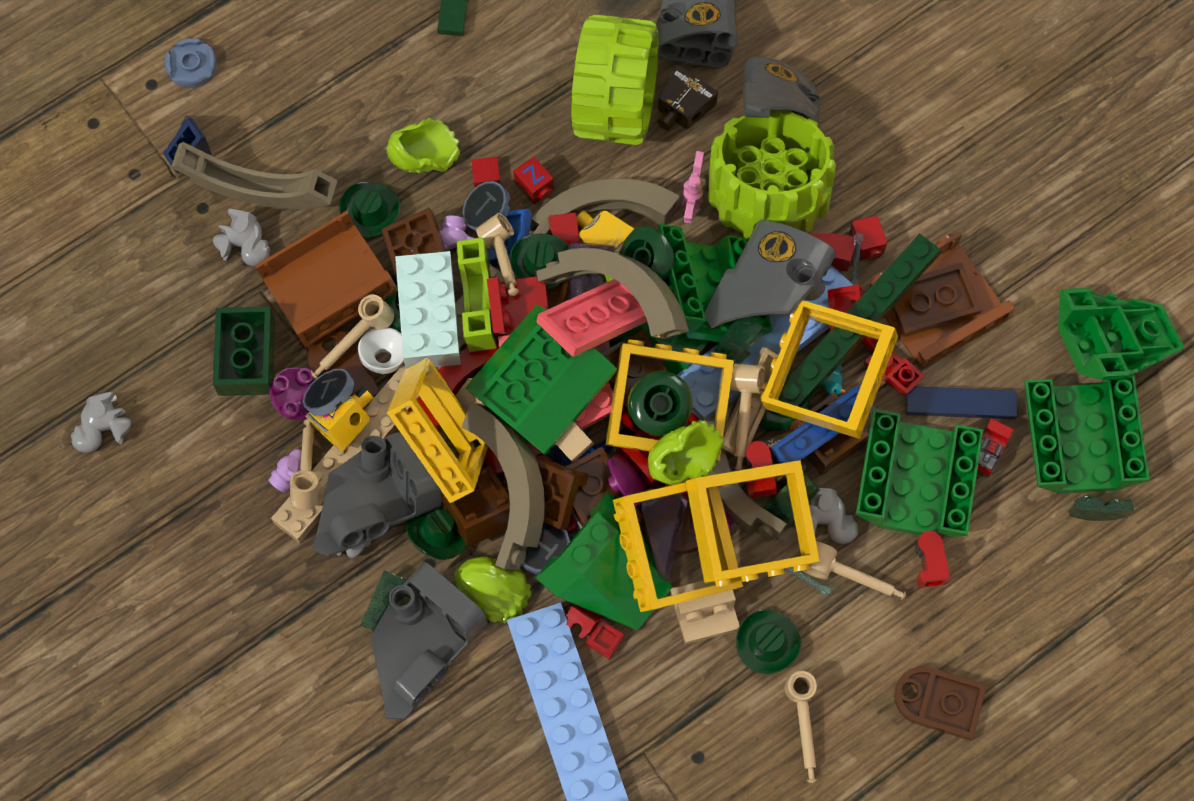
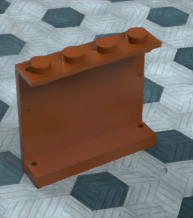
(324, 278)
(940, 341)

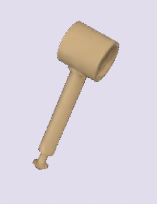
(495, 233)
(366, 310)
(747, 380)
(304, 482)
(827, 564)
(804, 717)

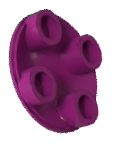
(288, 392)
(625, 477)

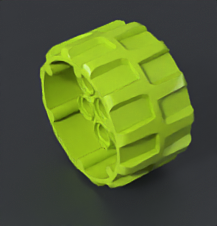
(614, 79)
(780, 169)

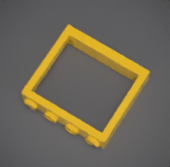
(789, 345)
(664, 352)
(452, 475)
(705, 532)
(638, 564)

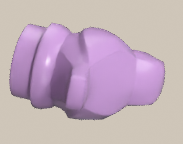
(453, 231)
(285, 469)

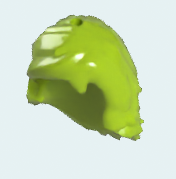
(423, 147)
(685, 453)
(493, 589)

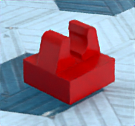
(584, 617)

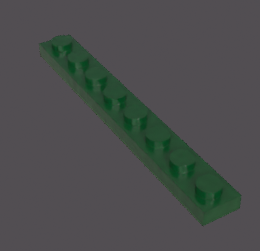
(871, 306)

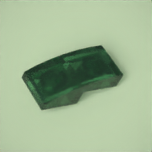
(740, 338)
(781, 504)
(1094, 509)
(380, 599)

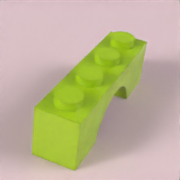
(474, 271)

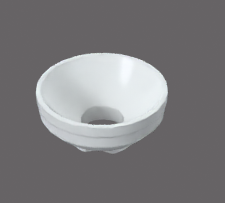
(379, 341)

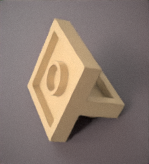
(706, 615)

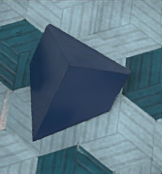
(190, 134)

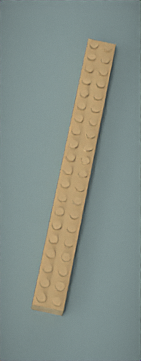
(300, 522)

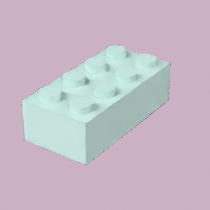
(428, 309)

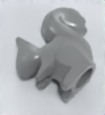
(243, 233)
(98, 417)
(829, 510)

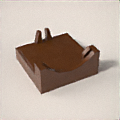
(414, 236)
(560, 490)

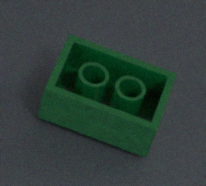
(243, 351)

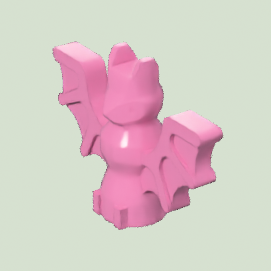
(693, 189)

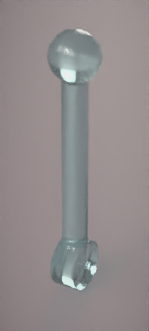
(858, 238)
(822, 588)

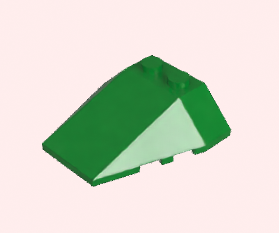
(1114, 335)
(595, 571)

